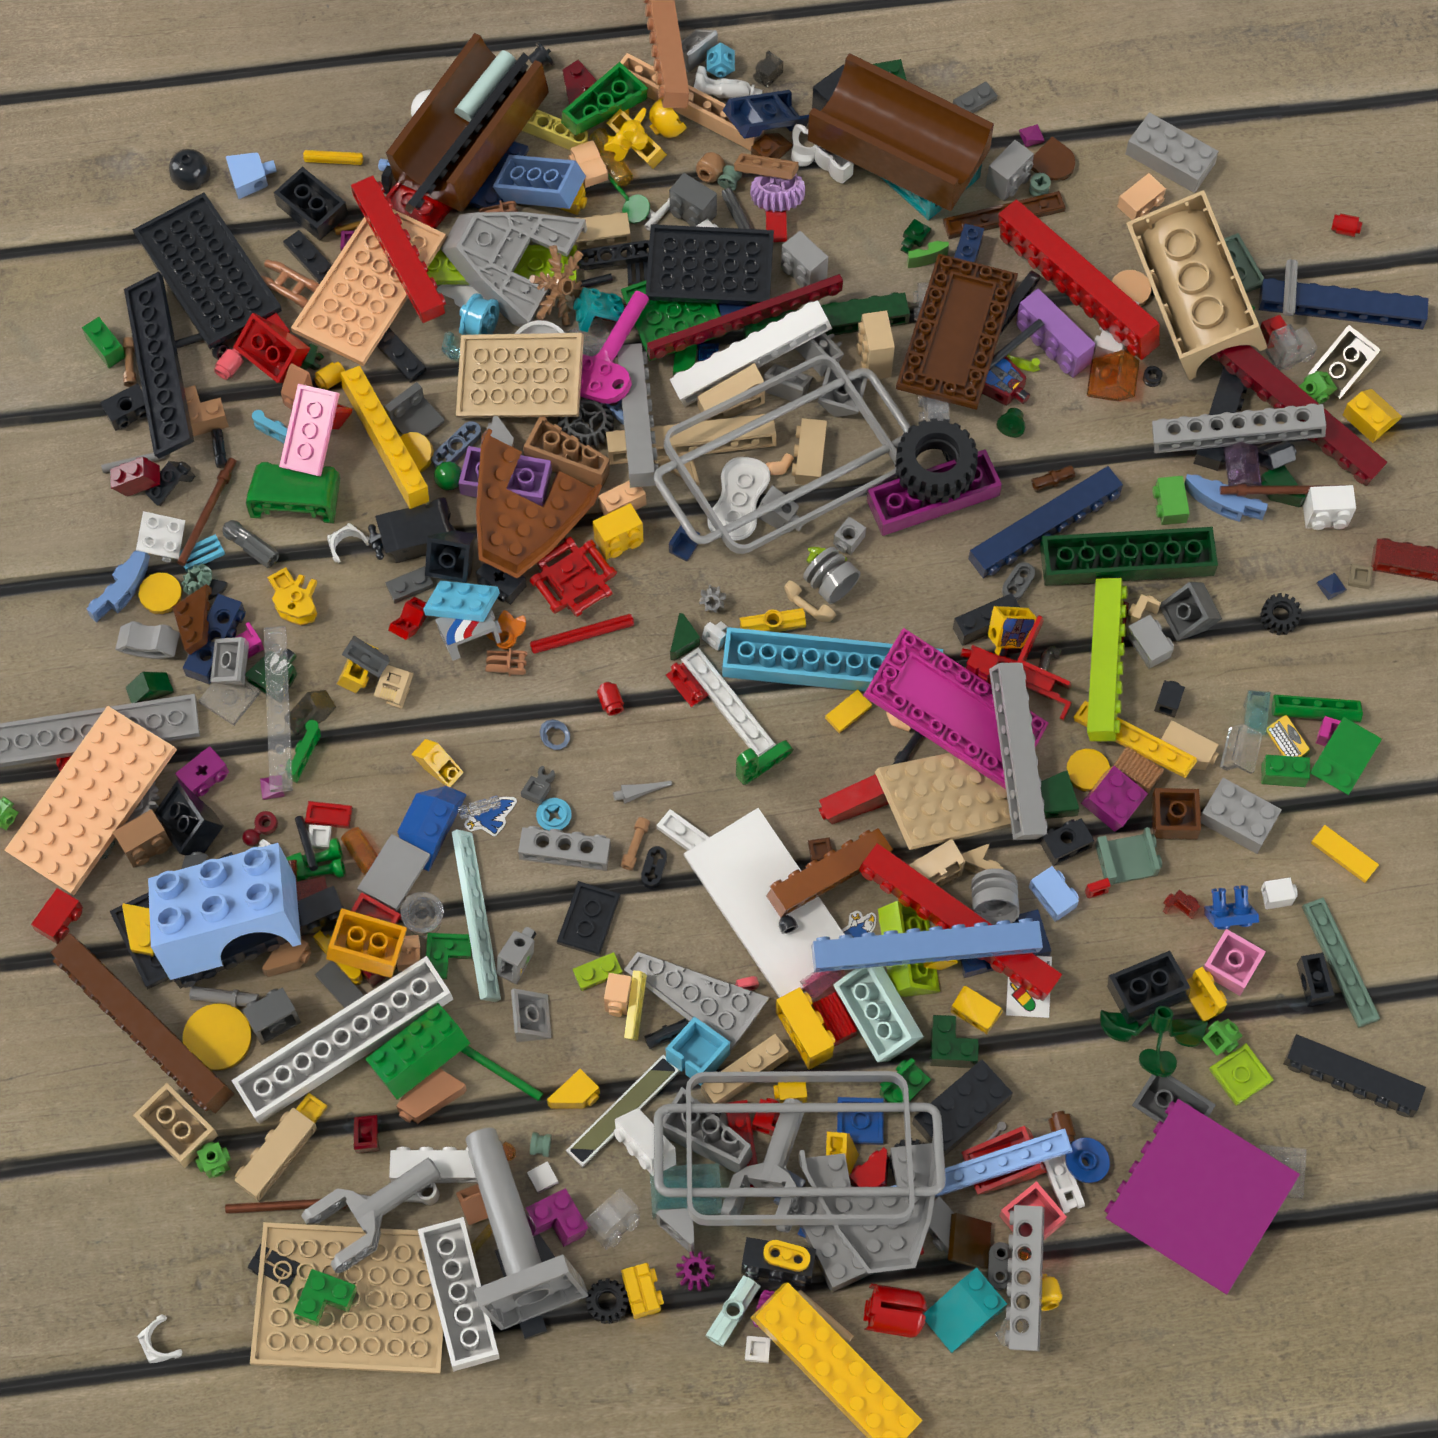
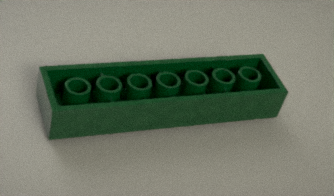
(1128, 555)

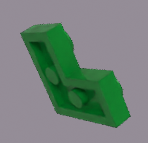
(445, 946)

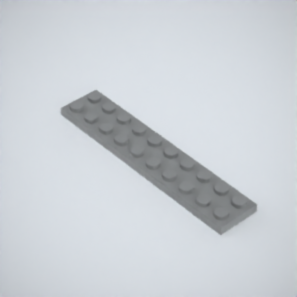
(62, 734)

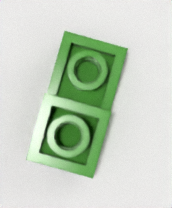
(921, 257)

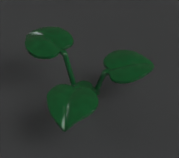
(1157, 1062)

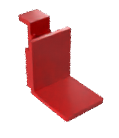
(1040, 680)

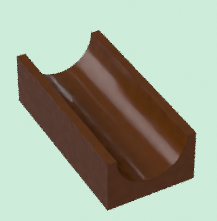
(437, 127)
(901, 133)

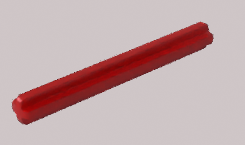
(582, 633)

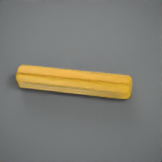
(333, 157)

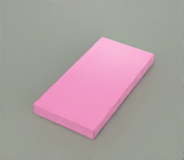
(309, 430)

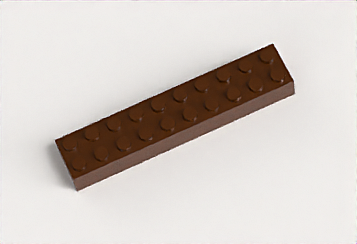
(144, 1025)

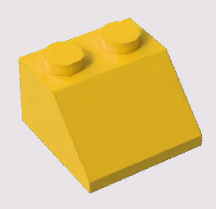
(1371, 414)

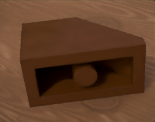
(771, 146)

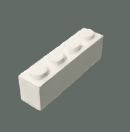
(452, 1163)

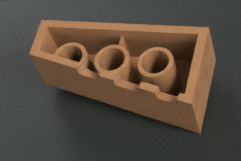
(567, 453)

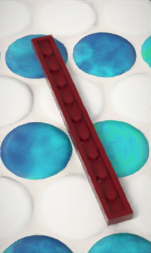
(740, 318)

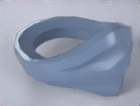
(557, 725)

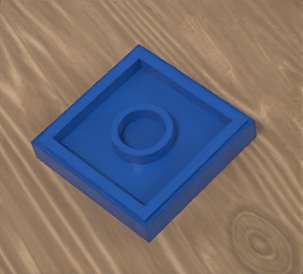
(862, 1126)

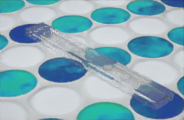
(278, 709)

